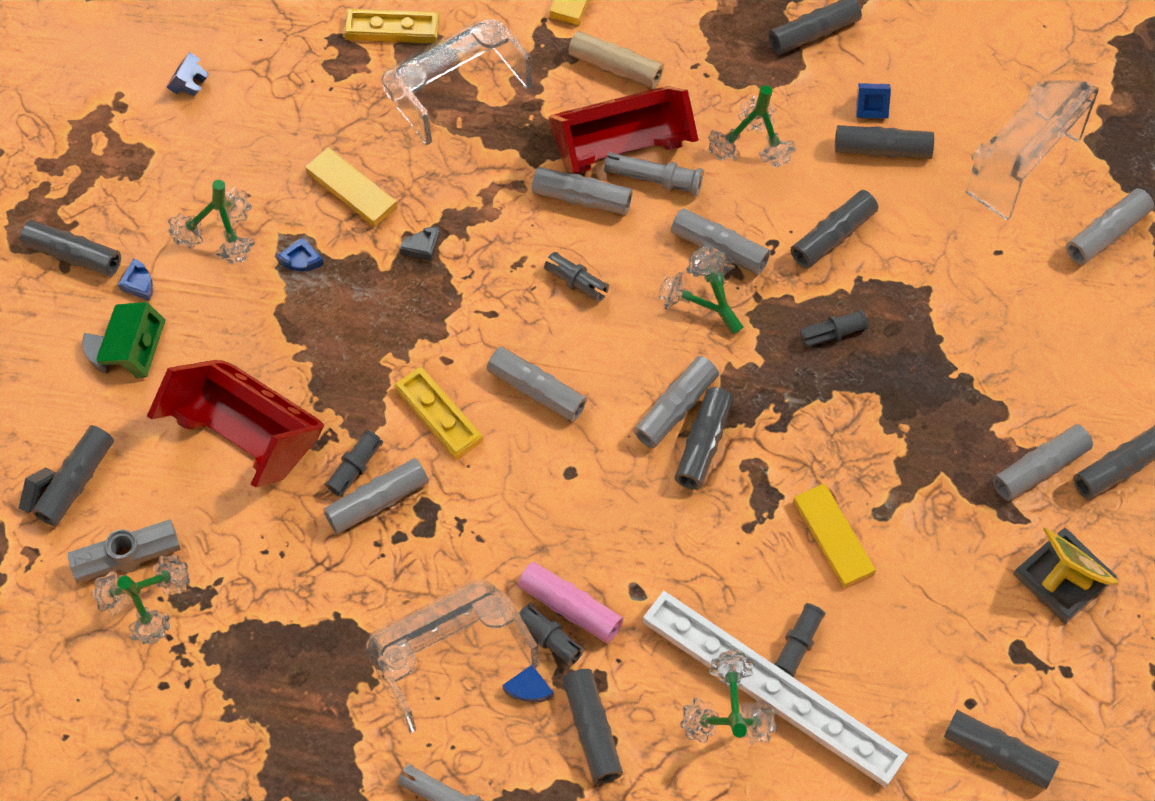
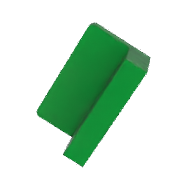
(132, 337)

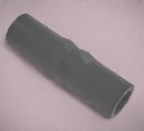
(814, 25)
(884, 141)
(834, 229)
(70, 248)
(704, 438)
(1116, 465)
(73, 475)
(592, 726)
(1001, 749)

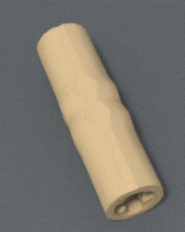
(616, 59)

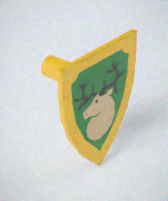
(1074, 566)

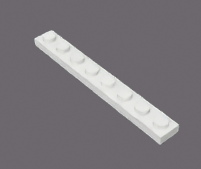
(779, 691)

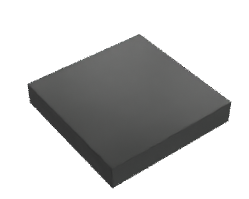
(1068, 597)

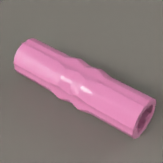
(570, 602)

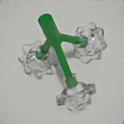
(756, 115)
(230, 209)
(713, 266)
(115, 590)
(753, 722)

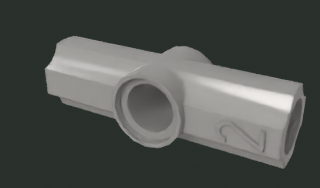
(144, 544)

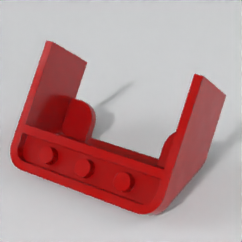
(623, 125)
(242, 412)

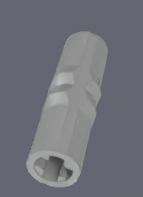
(582, 190)
(1109, 226)
(711, 234)
(536, 384)
(676, 401)
(1042, 462)
(376, 495)

